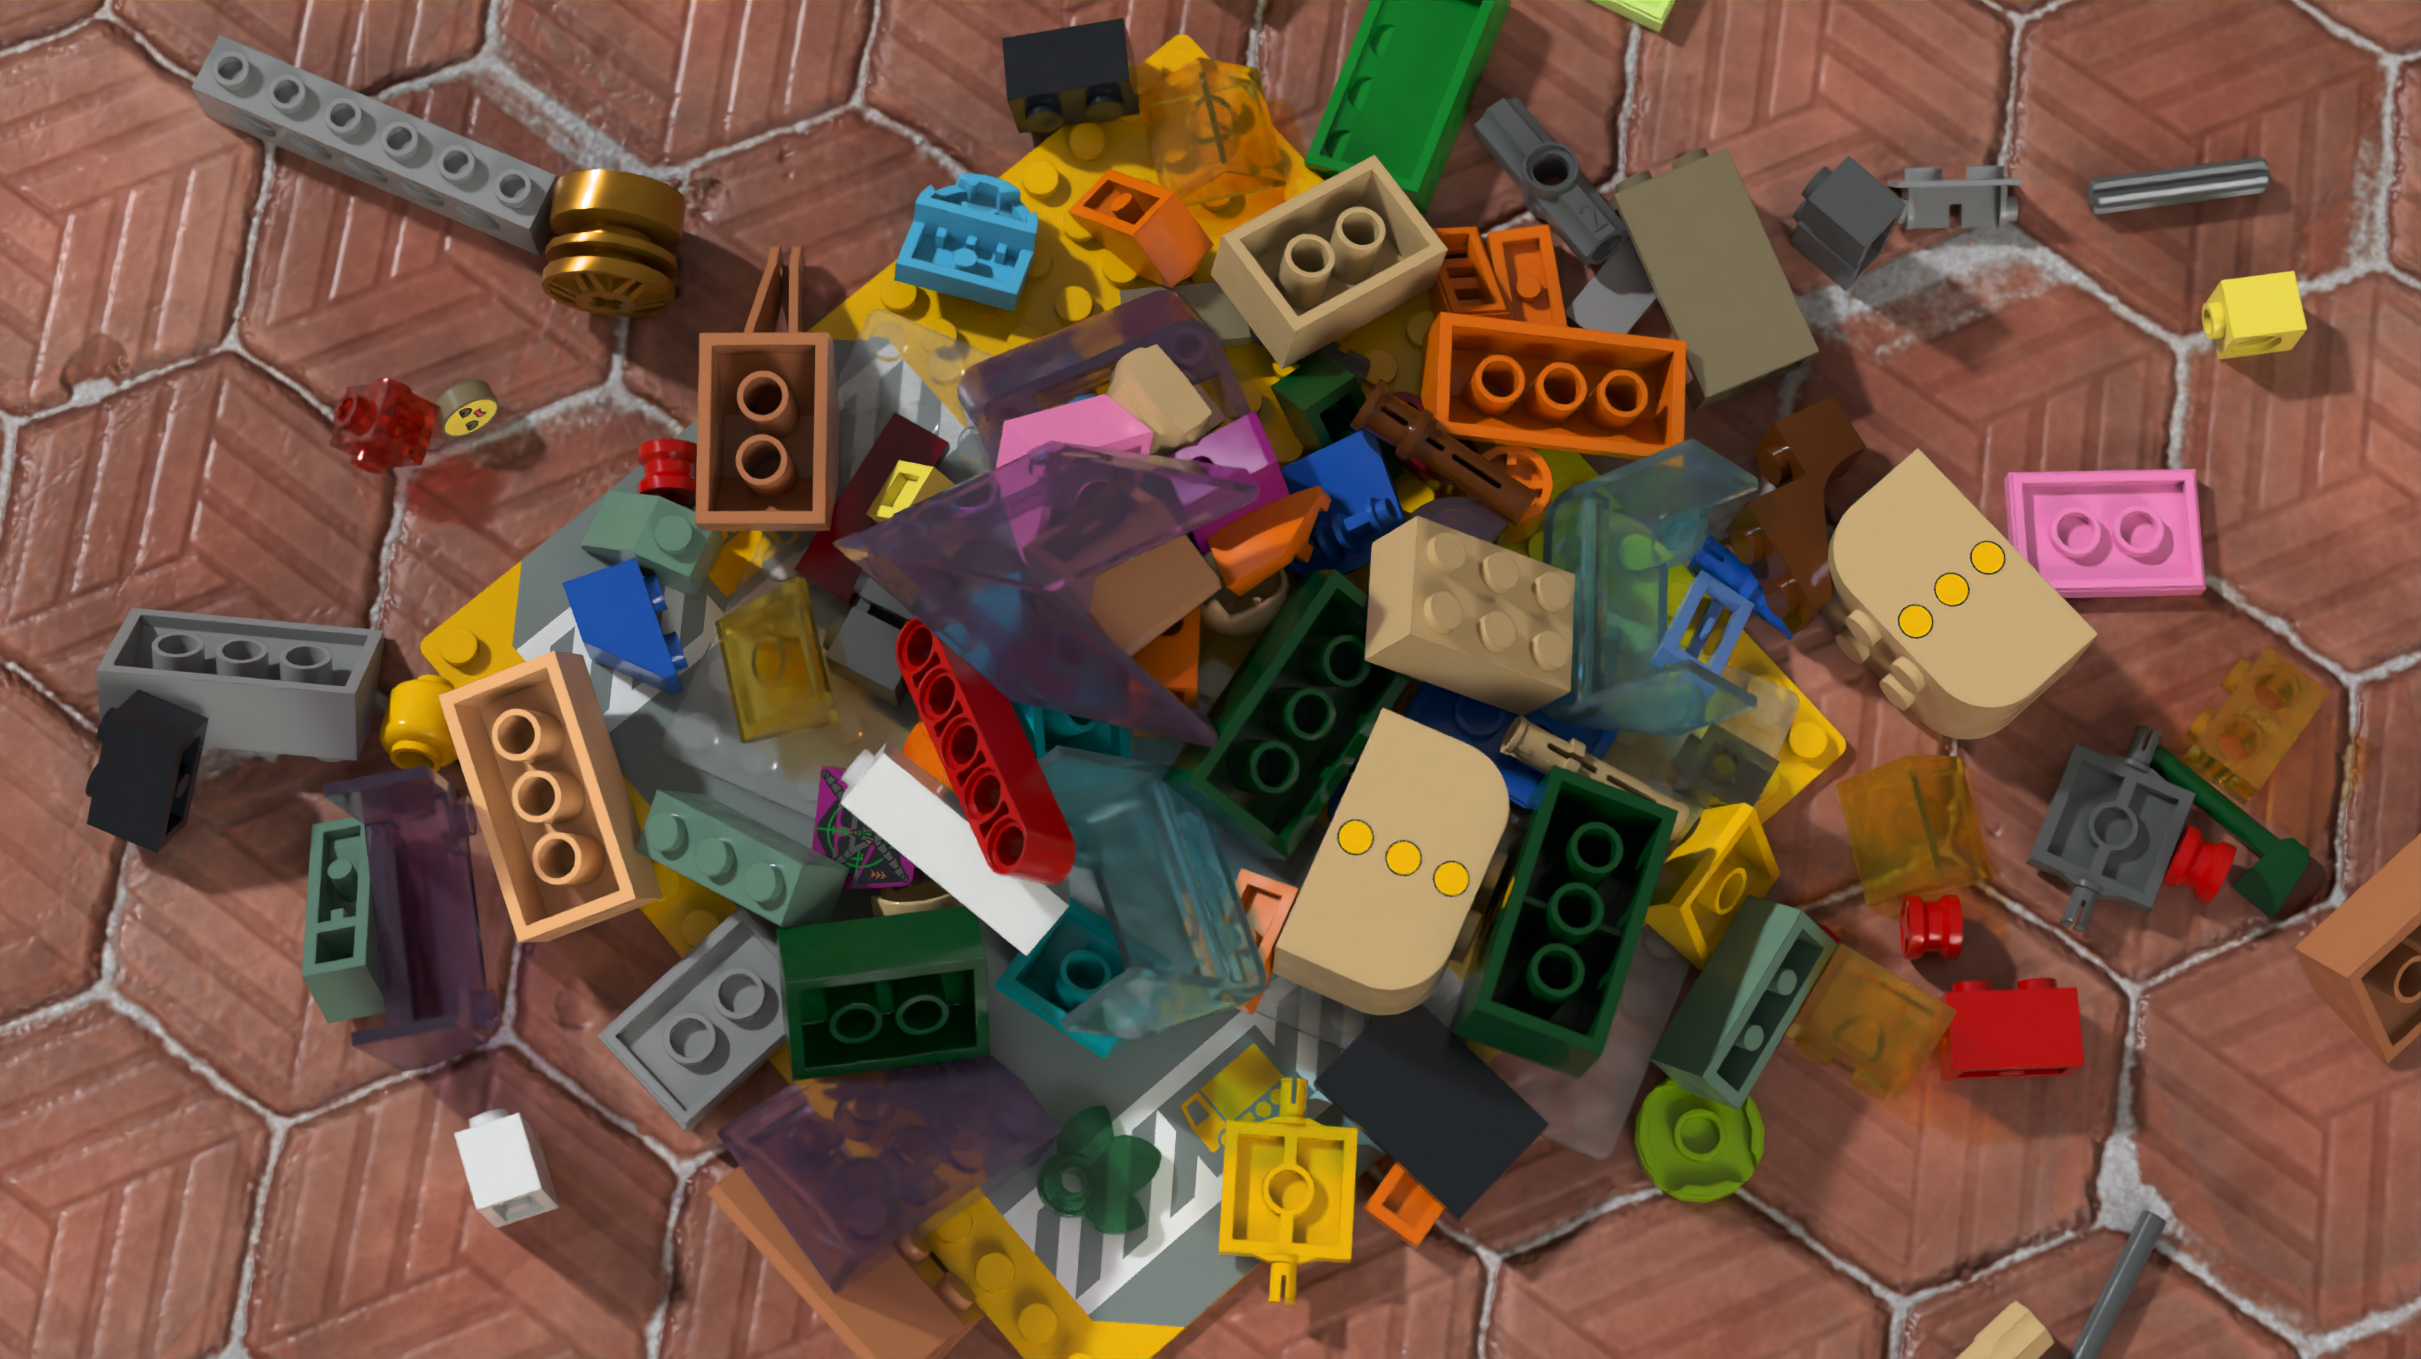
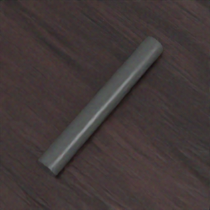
(2118, 1287)

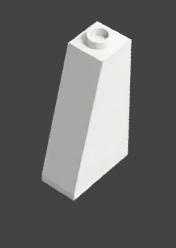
(932, 831)

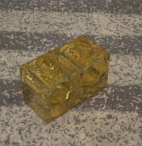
(2262, 731)

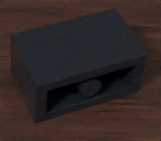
(1070, 76)
(145, 770)

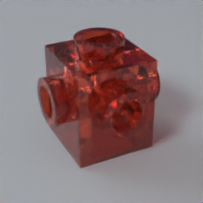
(383, 426)

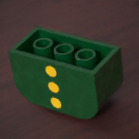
(1564, 922)

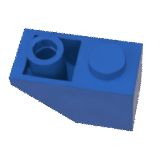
(621, 627)

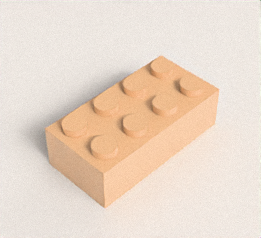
(550, 796)

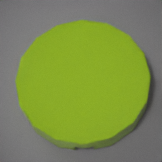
(1695, 1144)

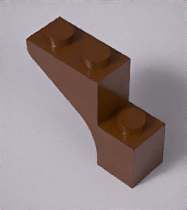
(1785, 529)

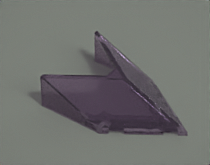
(1013, 564)

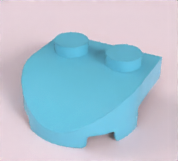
(970, 242)

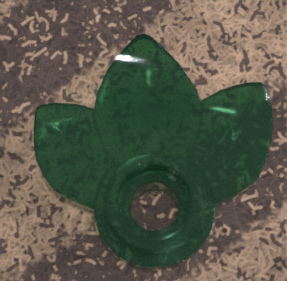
(1108, 1170)

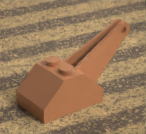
(768, 417)

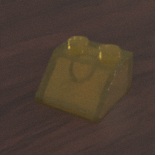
(1869, 1024)

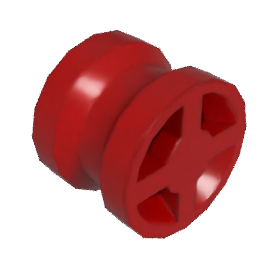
(669, 470)
(2199, 864)
(1931, 927)

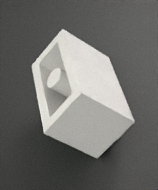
(505, 1167)

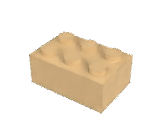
(1328, 261)
(1470, 616)

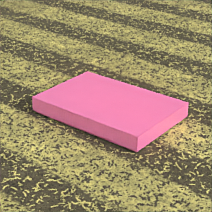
(2109, 531)

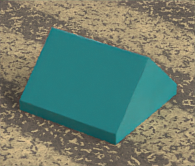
(1065, 971)

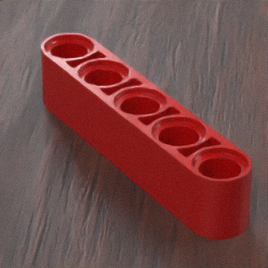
(986, 761)

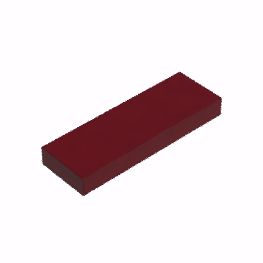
(824, 563)

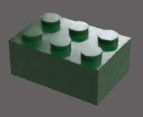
(883, 992)

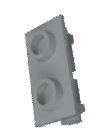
(1979, 195)

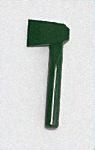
(2282, 860)

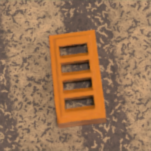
(1482, 285)

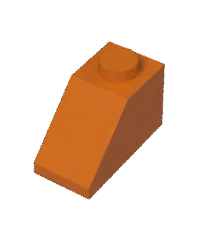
(1143, 227)

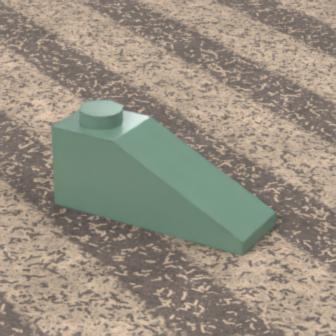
(340, 925)

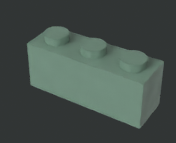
(741, 859)
(1743, 1001)

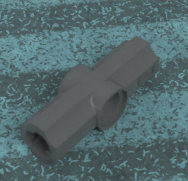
(1570, 207)

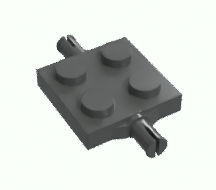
(2111, 828)

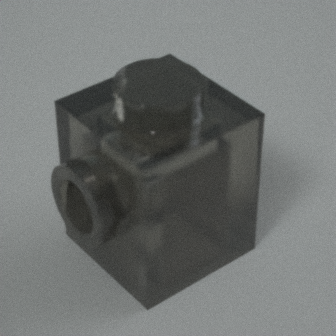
(1721, 769)

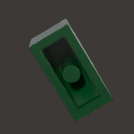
(1321, 404)

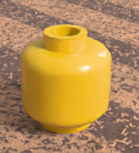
(415, 725)

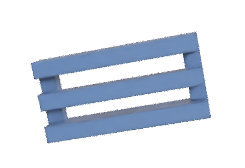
(1721, 596)

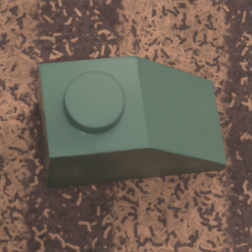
(658, 536)

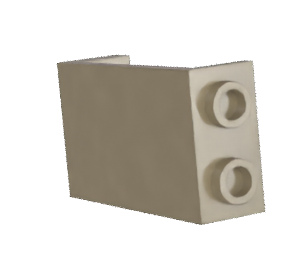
(1715, 275)

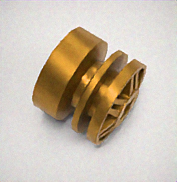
(613, 243)

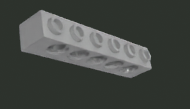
(377, 144)

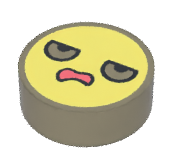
(466, 408)

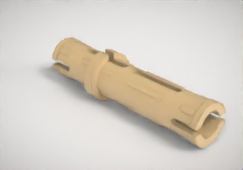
(1543, 750)

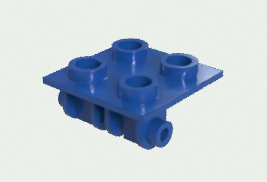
(1360, 506)

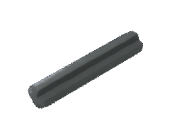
(2178, 185)

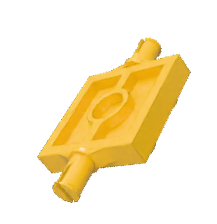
(1288, 1191)

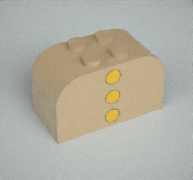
(1945, 606)
(1398, 871)

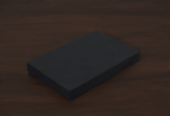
(1431, 1106)

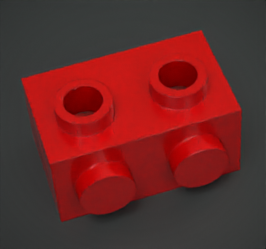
(2011, 1031)

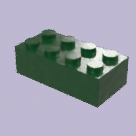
(1290, 719)

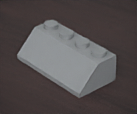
(255, 679)

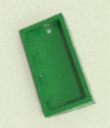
(1407, 90)

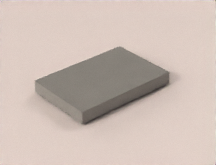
(705, 1021)

